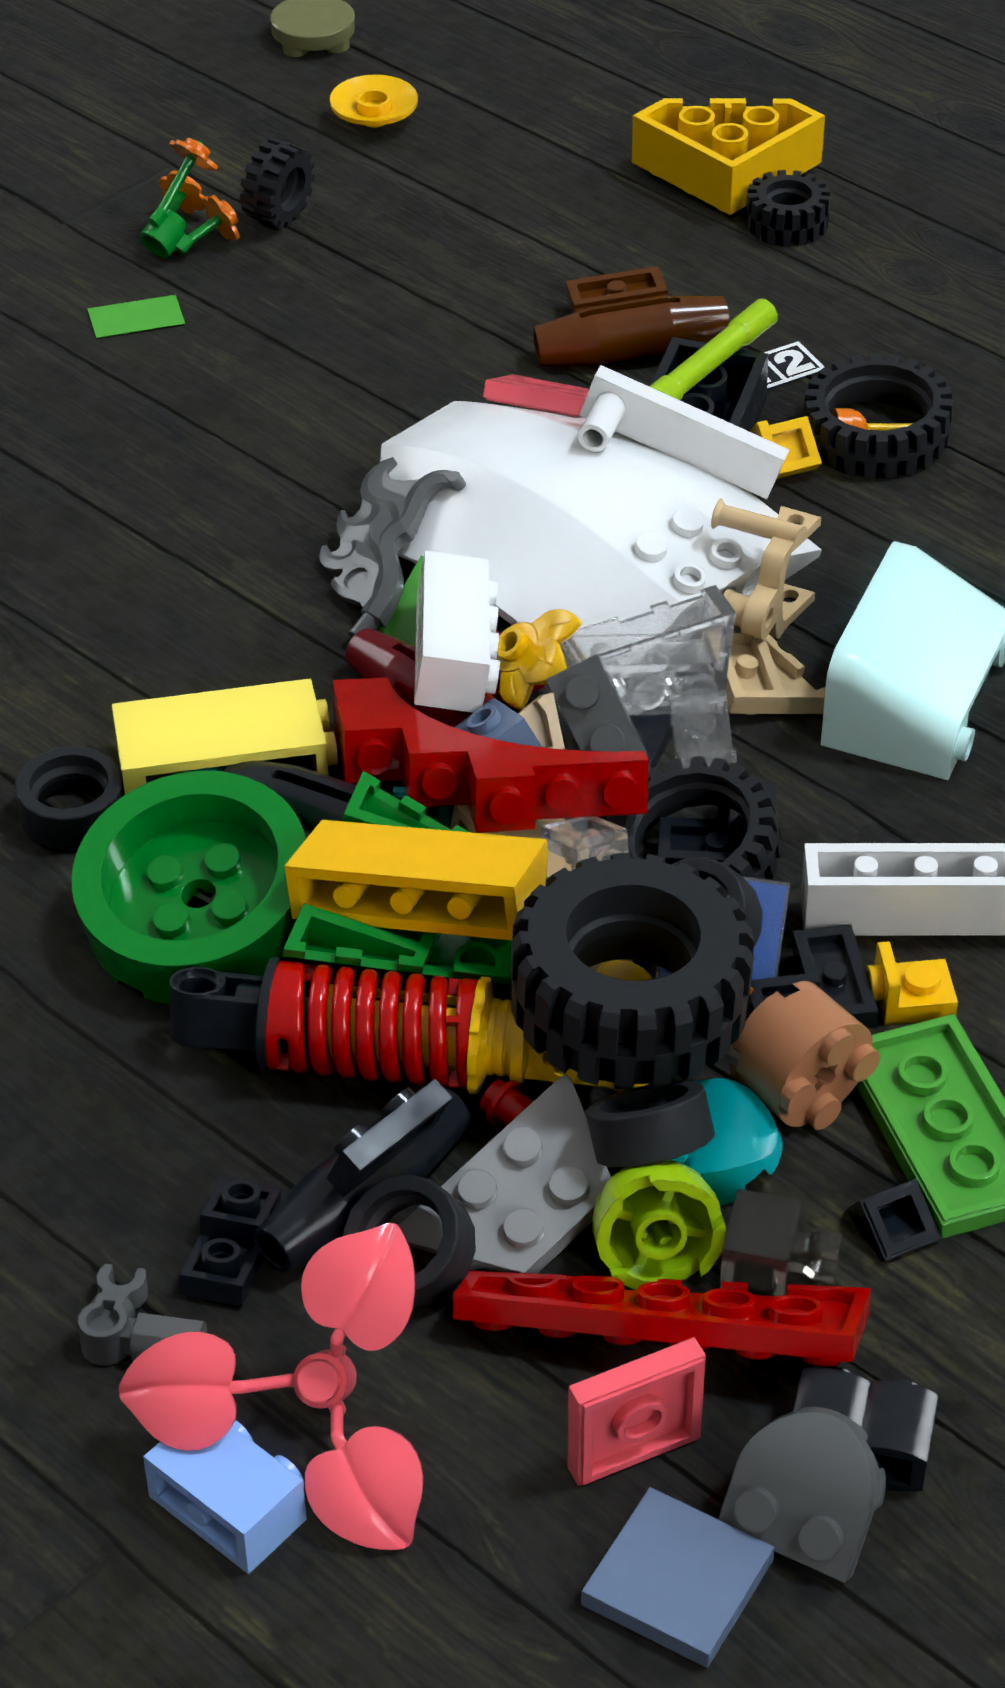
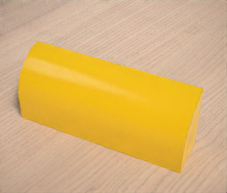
(417, 877)

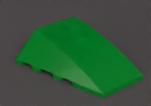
(341, 940)

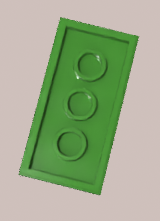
(941, 1121)

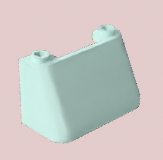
(912, 666)

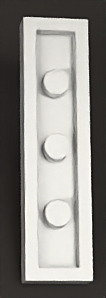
(678, 431)

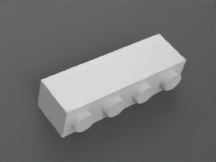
(455, 633)
(905, 888)

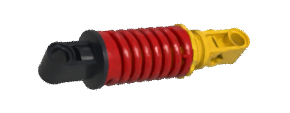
(443, 1035)

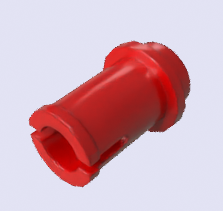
(503, 1102)

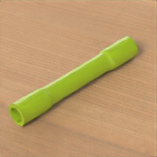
(739, 333)

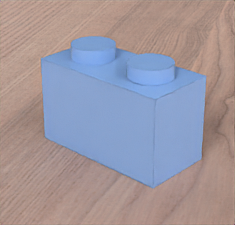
(230, 1494)

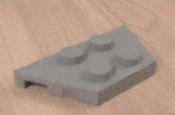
(524, 1188)

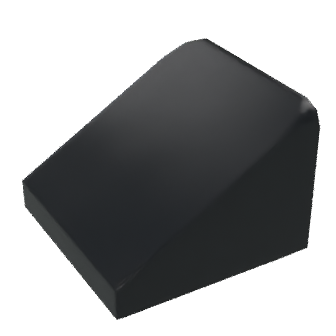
(895, 1221)

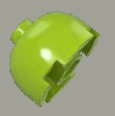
(657, 1223)

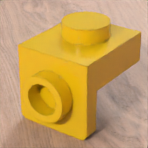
(796, 437)

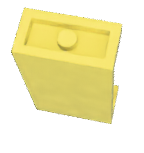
(222, 730)

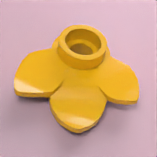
(532, 654)

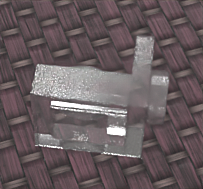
(585, 838)

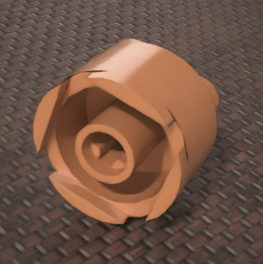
(803, 1056)

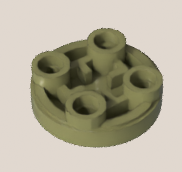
(312, 26)

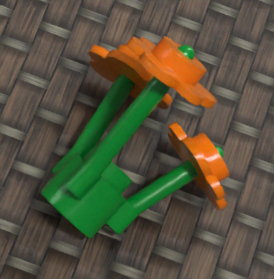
(166, 227)

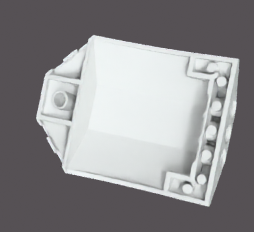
(573, 523)

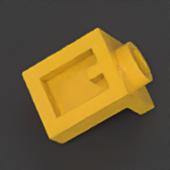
(910, 989)

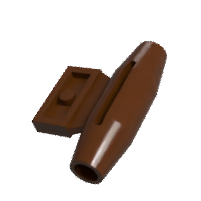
(625, 320)

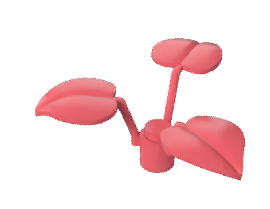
(366, 1292)

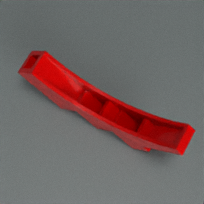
(498, 779)

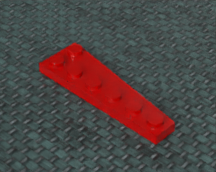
(808, 1322)

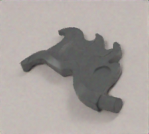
(367, 559)

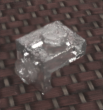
(701, 727)

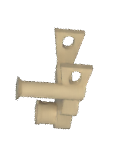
(764, 610)

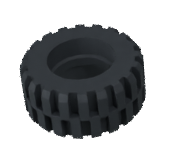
(626, 1027)

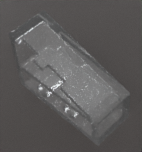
(662, 651)

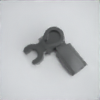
(109, 1322)

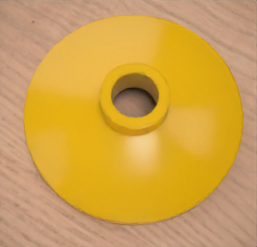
(373, 100)

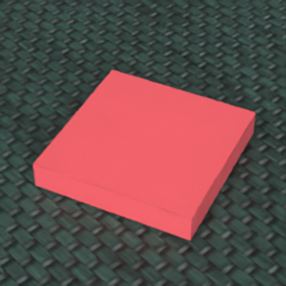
(536, 394)
(635, 1411)

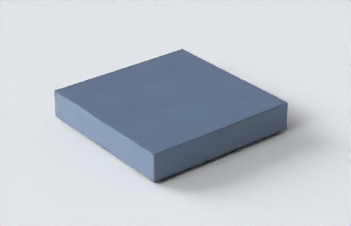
(678, 1576)

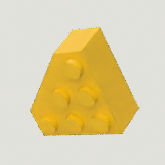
(725, 145)

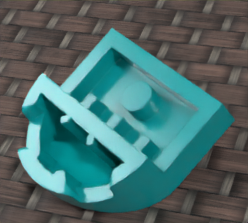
(743, 1140)

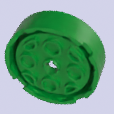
(155, 853)

